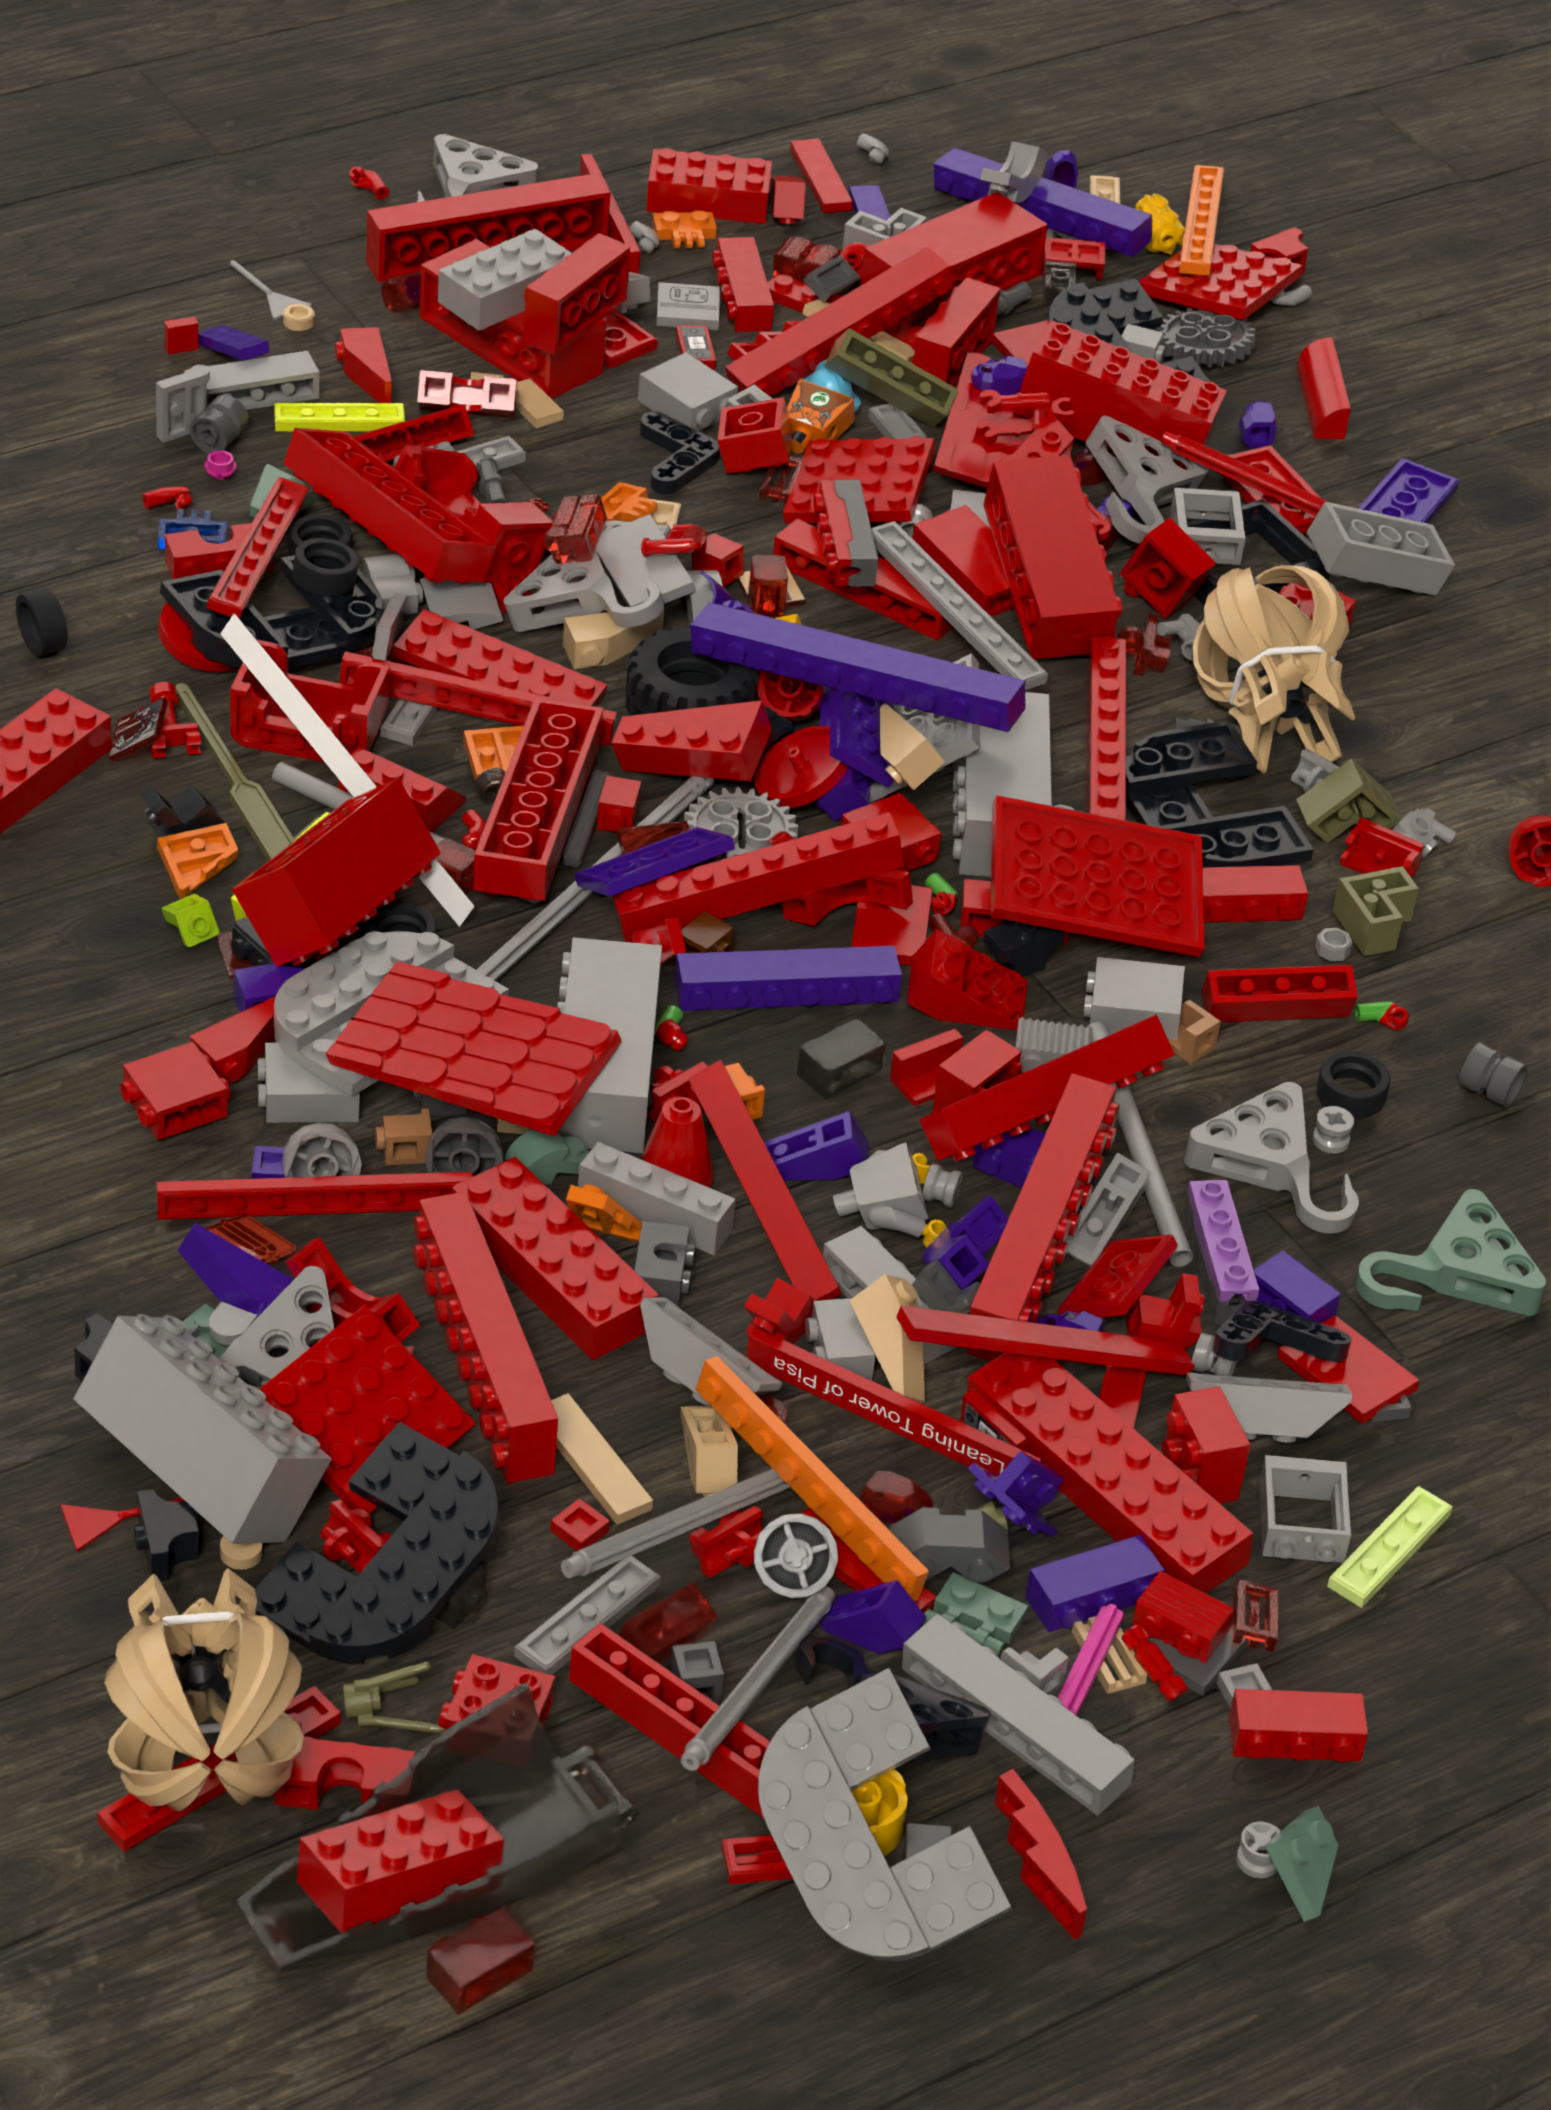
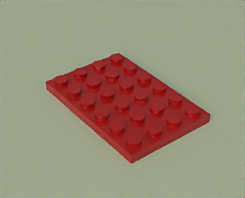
(1097, 876)

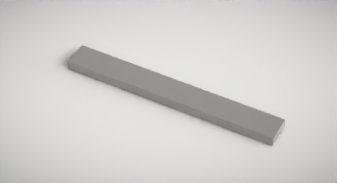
(956, 605)

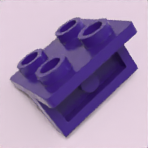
(1022, 1490)

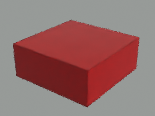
(181, 335)
(579, 1525)

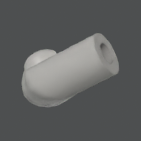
(1293, 297)

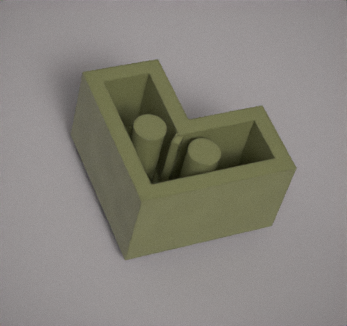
(1344, 799)
(1375, 907)

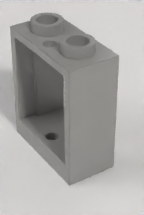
(1219, 505)
(1324, 1482)

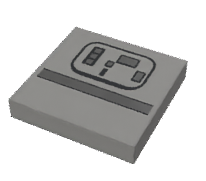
(688, 305)

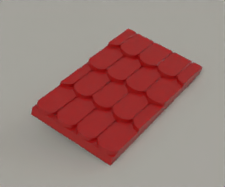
(963, 452)
(475, 1047)

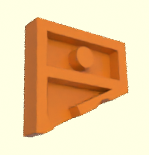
(196, 856)
(603, 1213)

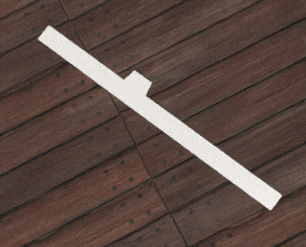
(330, 749)

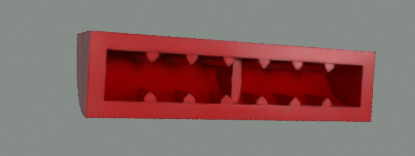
(1324, 390)
(423, 431)

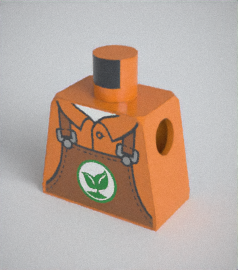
(818, 414)

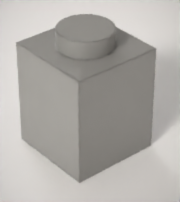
(1145, 342)

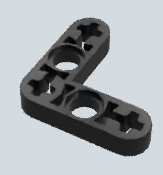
(695, 450)
(1261, 1321)

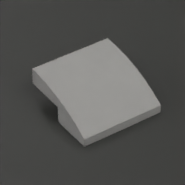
(463, 602)

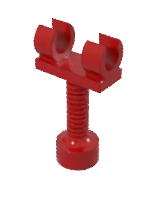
(173, 733)

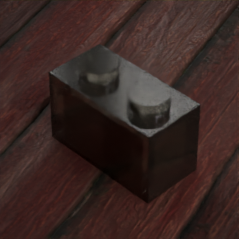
(841, 1058)

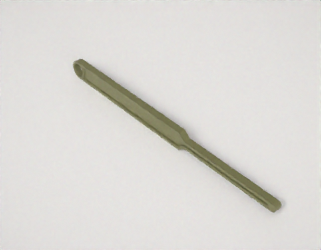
(246, 796)

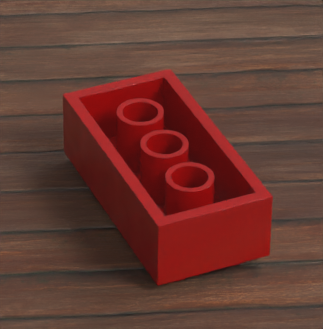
(710, 183)
(576, 294)
(958, 328)
(396, 1858)

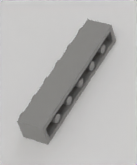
(1021, 1714)

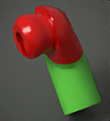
(944, 893)
(1384, 1012)
(669, 1031)

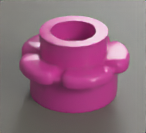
(220, 464)

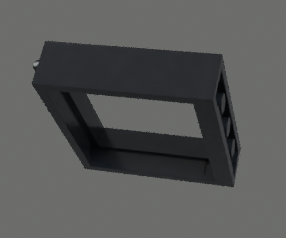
(1276, 532)

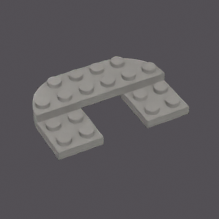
(324, 997)
(831, 1849)

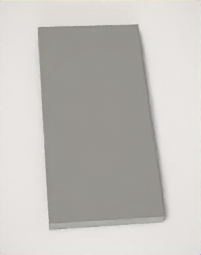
(625, 565)

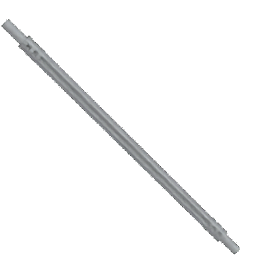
(574, 896)

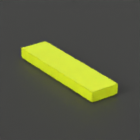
(337, 416)

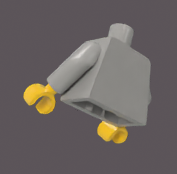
(890, 1193)

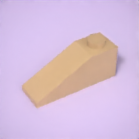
(599, 641)
(906, 750)
(898, 1356)
(709, 1449)

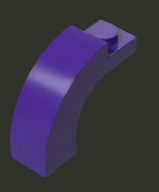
(965, 1241)

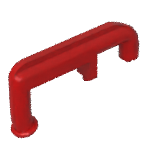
(682, 539)

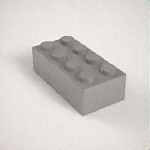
(493, 281)
(1380, 549)

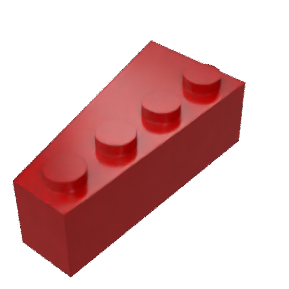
(695, 741)

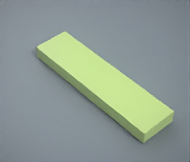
(1389, 1546)

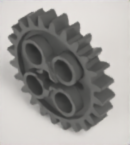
(1206, 337)

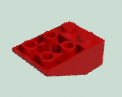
(964, 985)

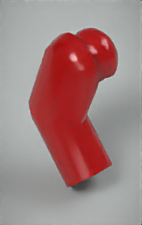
(368, 181)
(167, 495)
(475, 825)

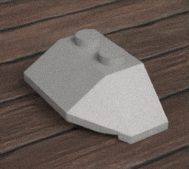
(684, 1344)
(1277, 1406)

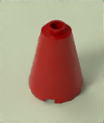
(680, 1142)

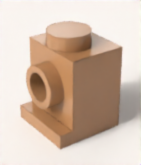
(404, 1138)

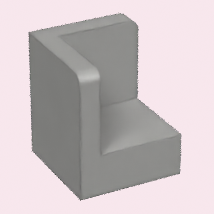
(1046, 1673)

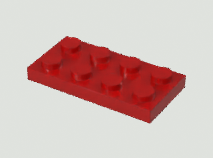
(1272, 463)

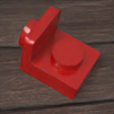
(667, 934)

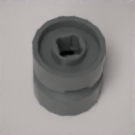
(219, 424)
(1487, 1072)

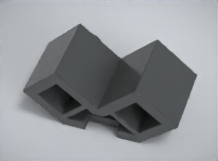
(967, 1542)

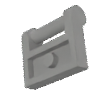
(174, 402)

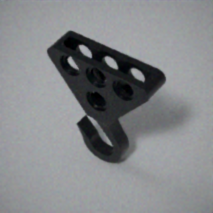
(927, 1704)

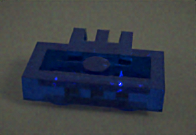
(209, 530)

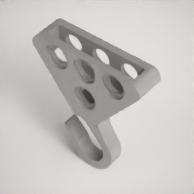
(465, 174)
(1133, 483)
(581, 581)
(1268, 1153)
(282, 1326)

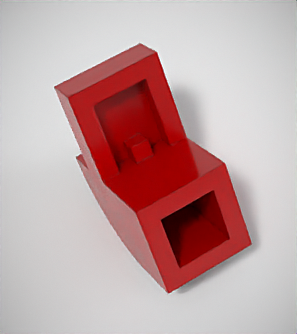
(781, 1312)
(1172, 1318)

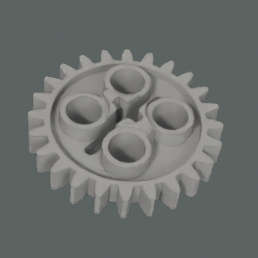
(760, 819)

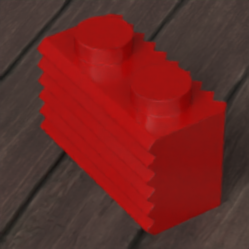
(1183, 1617)

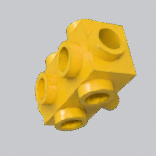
(1166, 227)

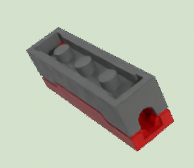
(846, 533)

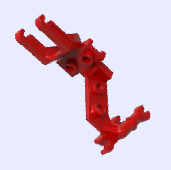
(1047, 433)

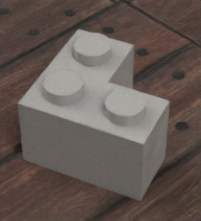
(871, 229)

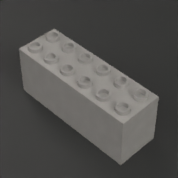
(1005, 765)
(619, 988)
(202, 1429)

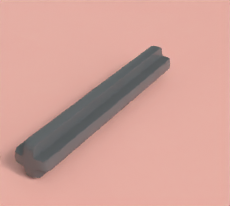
(584, 821)

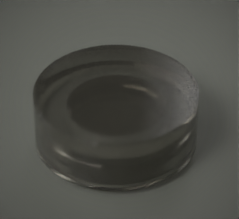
(489, 783)

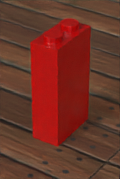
(968, 555)

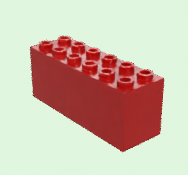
(980, 241)
(503, 342)
(1119, 385)
(1051, 555)
(337, 874)

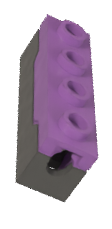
(1219, 1248)

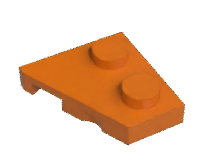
(490, 747)

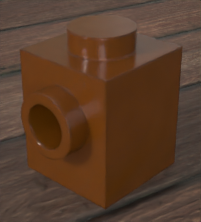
(708, 935)

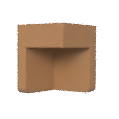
(1196, 1033)

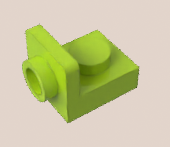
(193, 919)

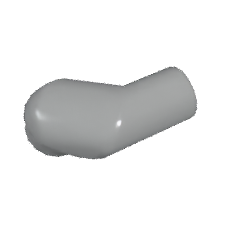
(877, 148)
(648, 237)

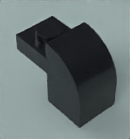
(184, 813)

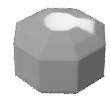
(1333, 944)

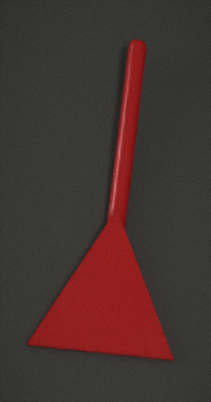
(89, 1523)

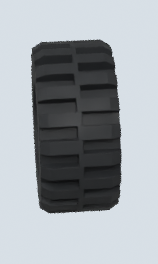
(670, 677)

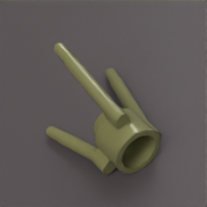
(363, 1698)

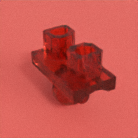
(1149, 646)

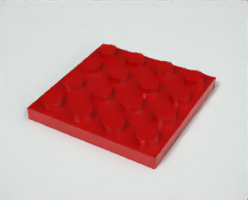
(1236, 283)
(887, 468)
(355, 1391)

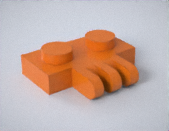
(685, 227)
(627, 503)

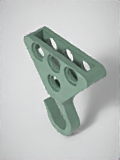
(1460, 1263)

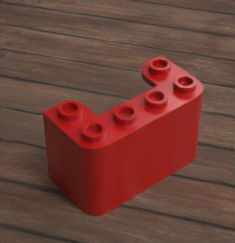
(348, 711)

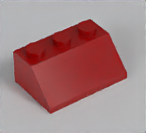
(431, 799)

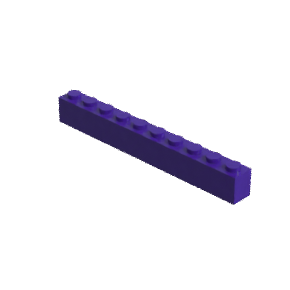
(859, 667)

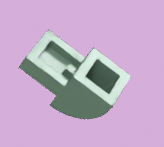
(548, 1154)

